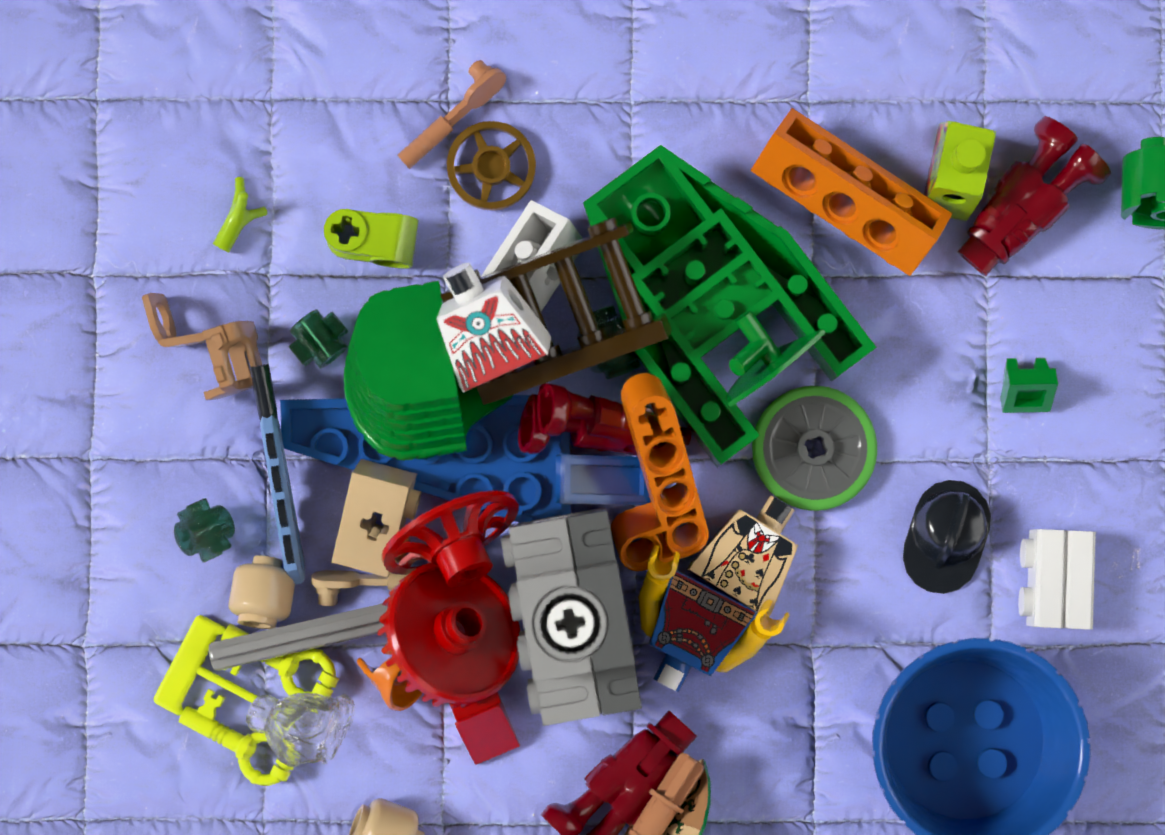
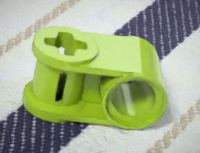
(381, 238)

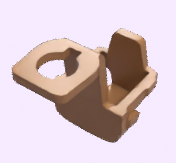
(236, 337)

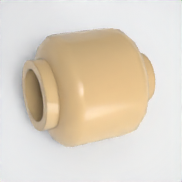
(261, 593)
(385, 818)

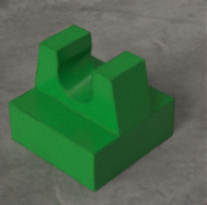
(1028, 388)

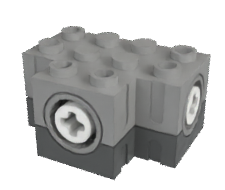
(571, 617)

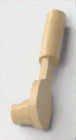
(330, 581)

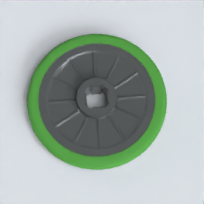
(784, 459)

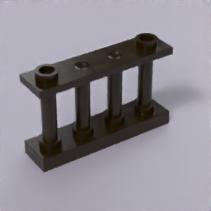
(594, 343)

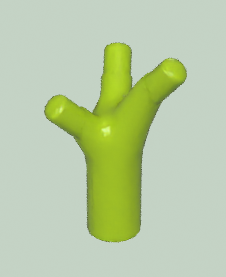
(237, 217)

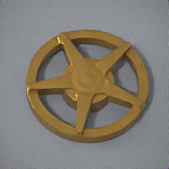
(491, 165)

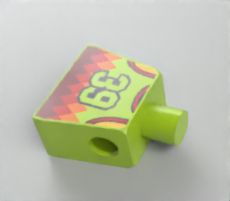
(959, 167)

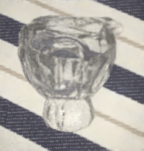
(302, 725)

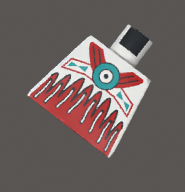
(488, 328)

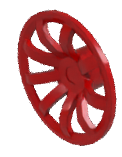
(462, 554)

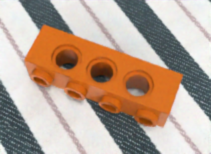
(851, 192)

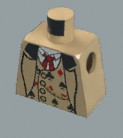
(749, 556)

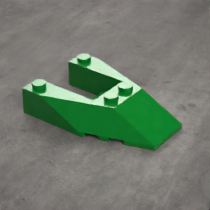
(704, 266)

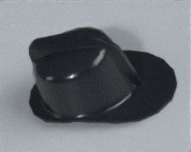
(946, 536)

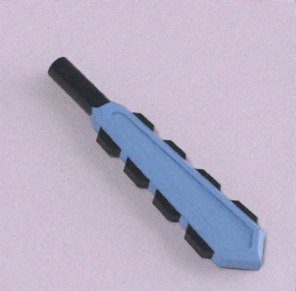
(278, 474)

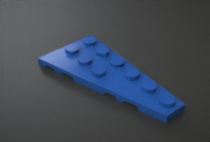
(491, 462)

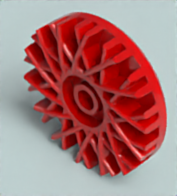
(448, 639)

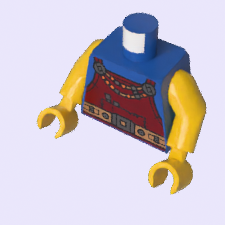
(698, 624)

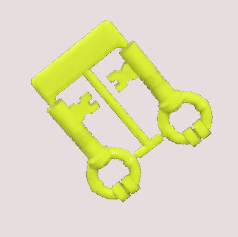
(189, 663)

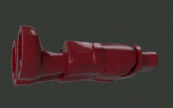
(1025, 203)
(591, 422)
(624, 780)

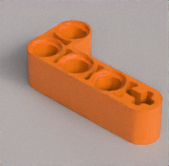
(669, 464)

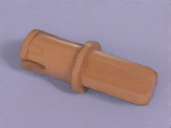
(668, 796)

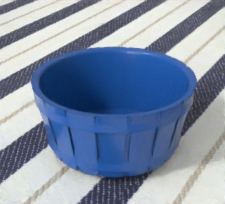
(981, 742)

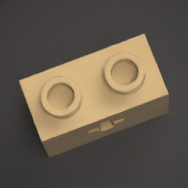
(372, 490)

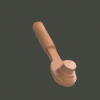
(486, 84)

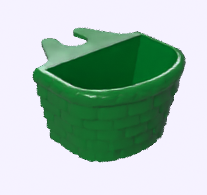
(403, 378)

